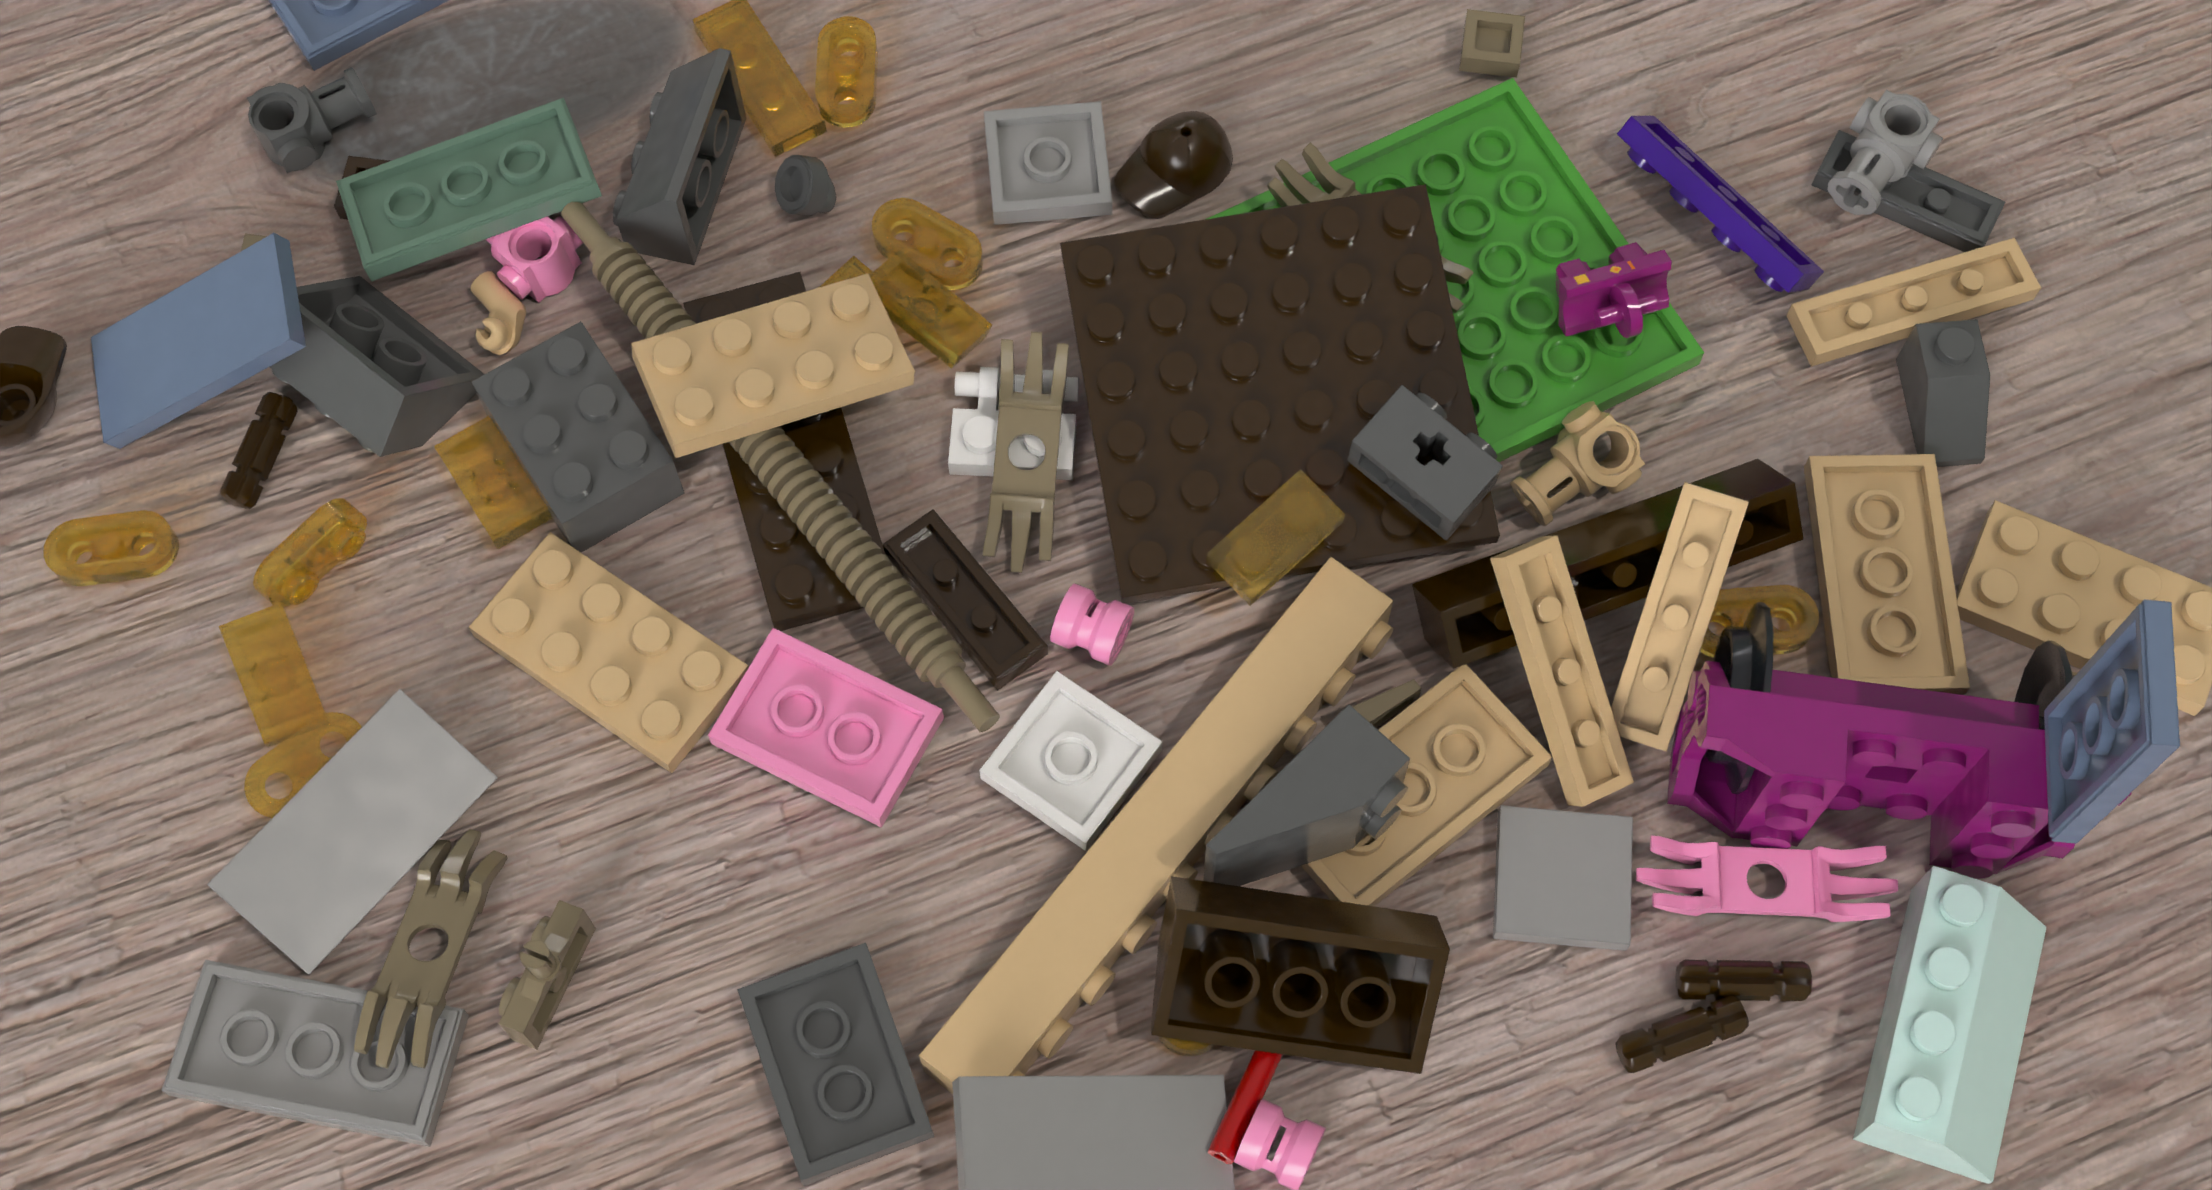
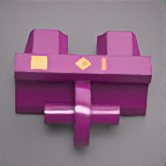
(1613, 293)

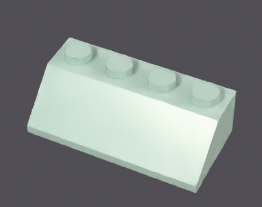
(1952, 1025)

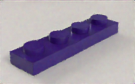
(1703, 190)

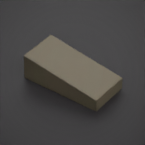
(1389, 704)

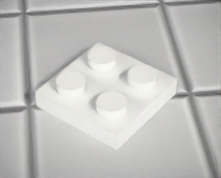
(1071, 760)

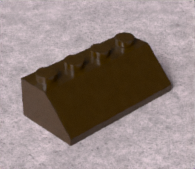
(1297, 975)

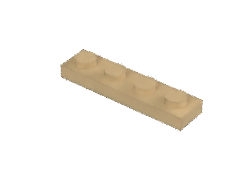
(1930, 293)
(1676, 614)
(1562, 670)

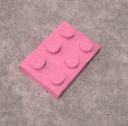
(826, 727)

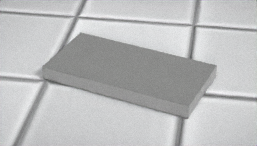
(353, 832)
(290, 1054)
(1089, 1132)

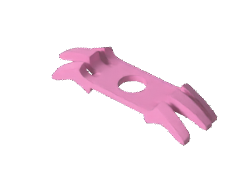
(1806, 876)

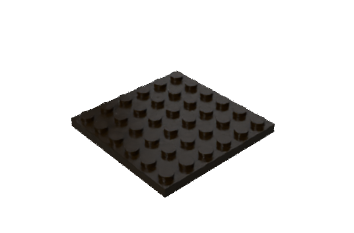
(1257, 352)

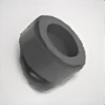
(804, 186)

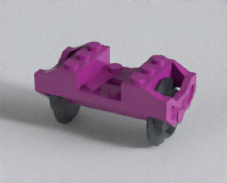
(1807, 743)

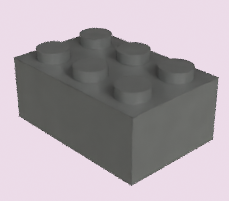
(579, 437)

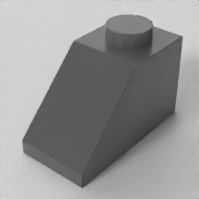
(1946, 390)

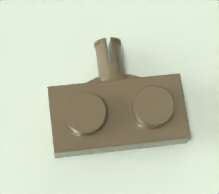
(550, 965)

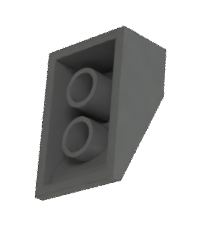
(1315, 806)

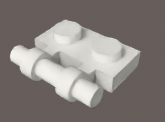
(976, 429)

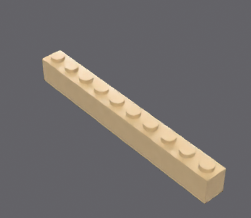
(1163, 832)

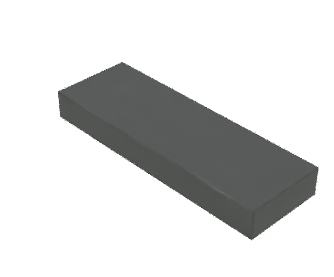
(1924, 201)

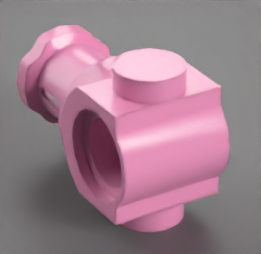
(523, 245)

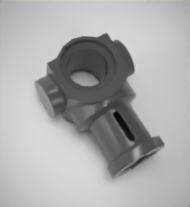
(298, 122)

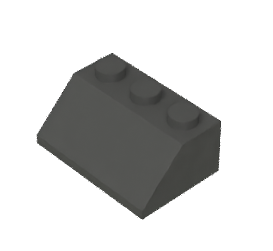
(682, 160)
(375, 367)

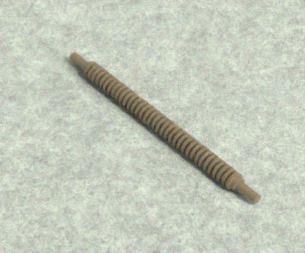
(799, 490)

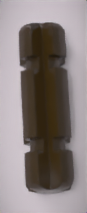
(258, 450)
(1744, 980)
(1682, 1034)

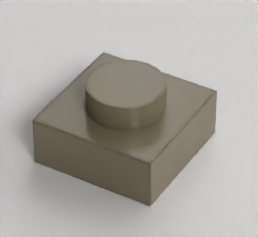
(1492, 43)

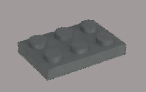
(835, 1064)

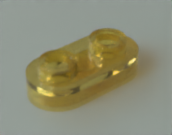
(846, 76)
(933, 241)
(115, 548)
(310, 552)
(1784, 602)
(297, 757)

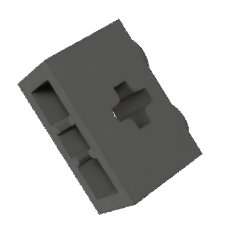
(1442, 490)

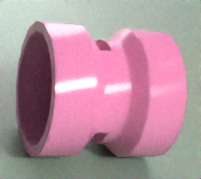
(1092, 624)
(1294, 1151)

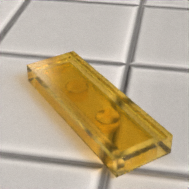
(765, 79)

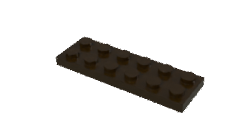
(791, 571)

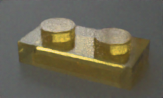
(1275, 537)

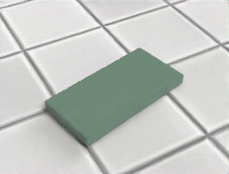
(467, 189)

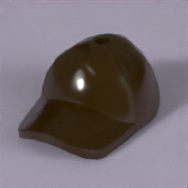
(1175, 168)
(28, 378)

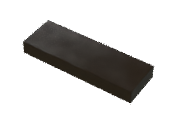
(965, 599)

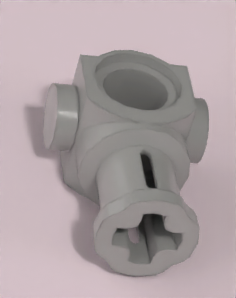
(1880, 153)

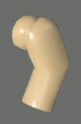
(505, 317)

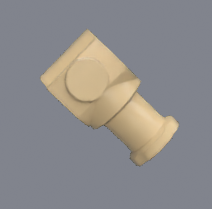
(1574, 466)

